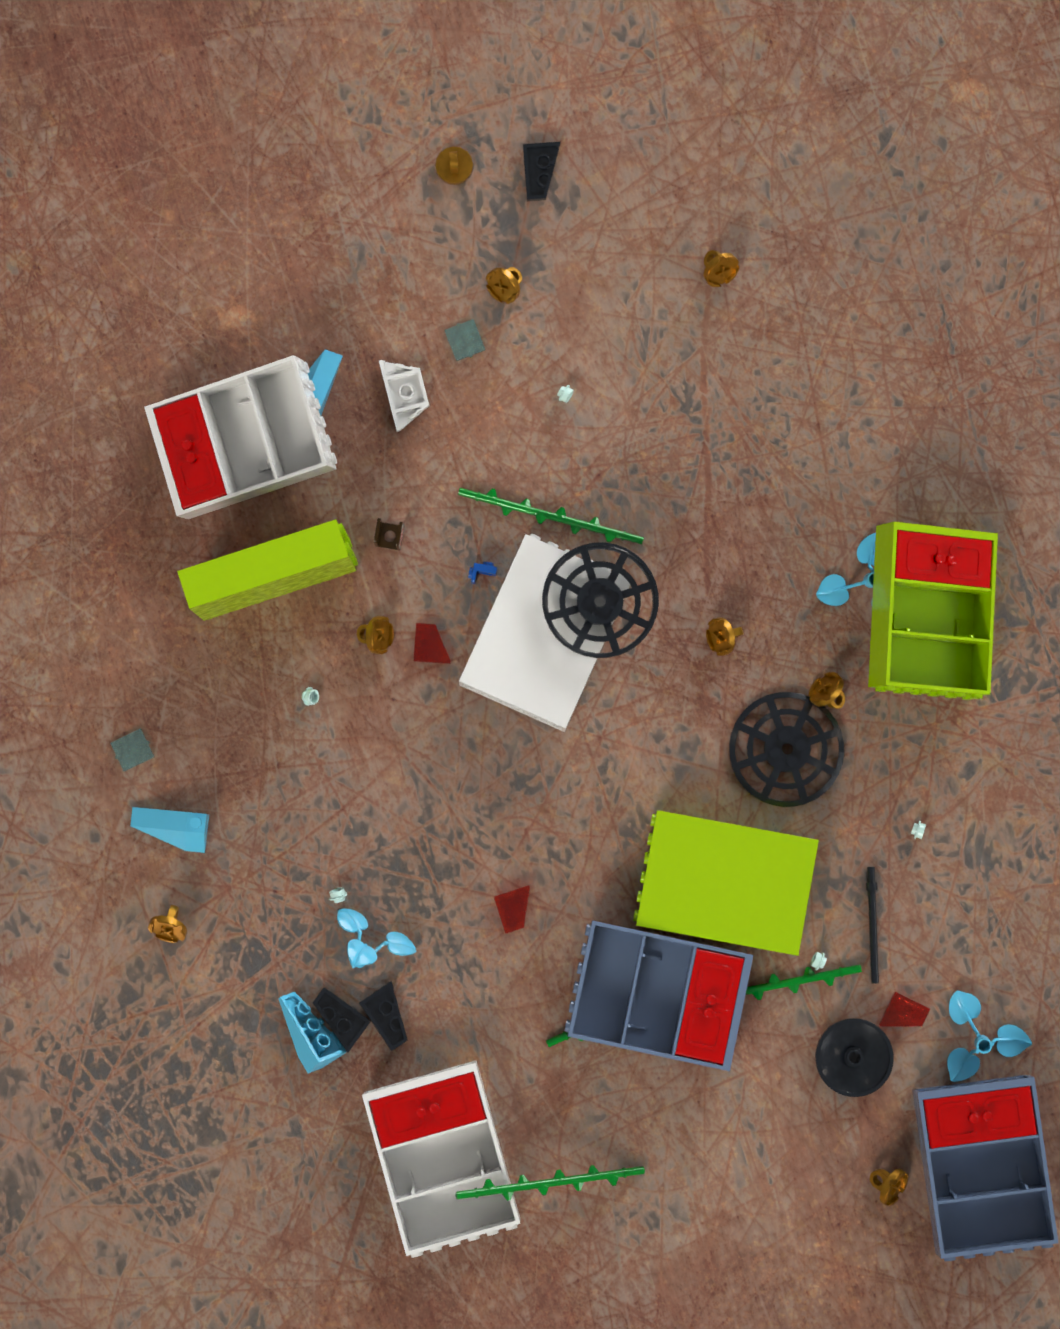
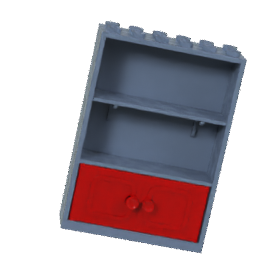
(659, 995)
(985, 1167)

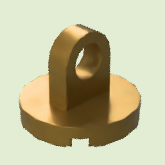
(454, 165)
(720, 269)
(504, 284)
(378, 634)
(721, 636)
(826, 690)
(168, 927)
(892, 1184)

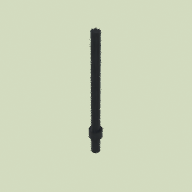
(872, 886)

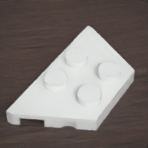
(404, 391)

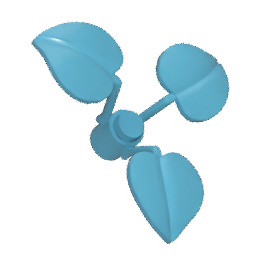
(833, 589)
(361, 954)
(962, 1063)

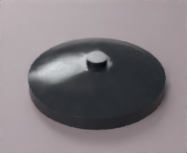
(854, 1057)

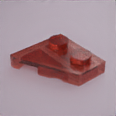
(429, 645)
(513, 908)
(903, 1012)

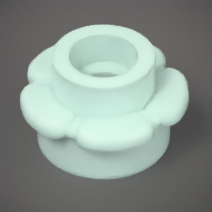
(565, 393)
(310, 696)
(918, 830)
(337, 895)
(818, 960)

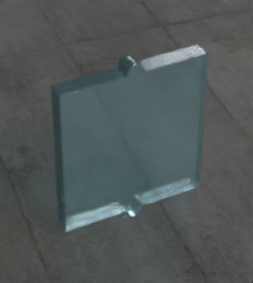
(464, 340)
(132, 750)

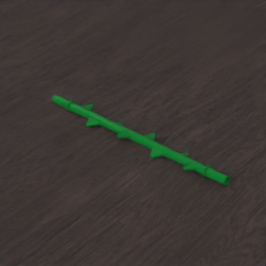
(542, 515)
(794, 983)
(543, 1185)

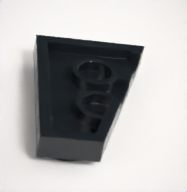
(539, 168)
(385, 1016)
(341, 1018)

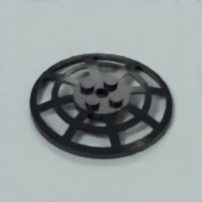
(609, 591)
(775, 756)

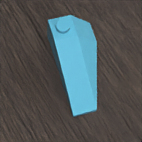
(323, 375)
(177, 828)
(311, 1039)

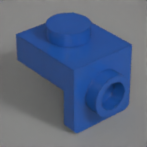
(485, 568)

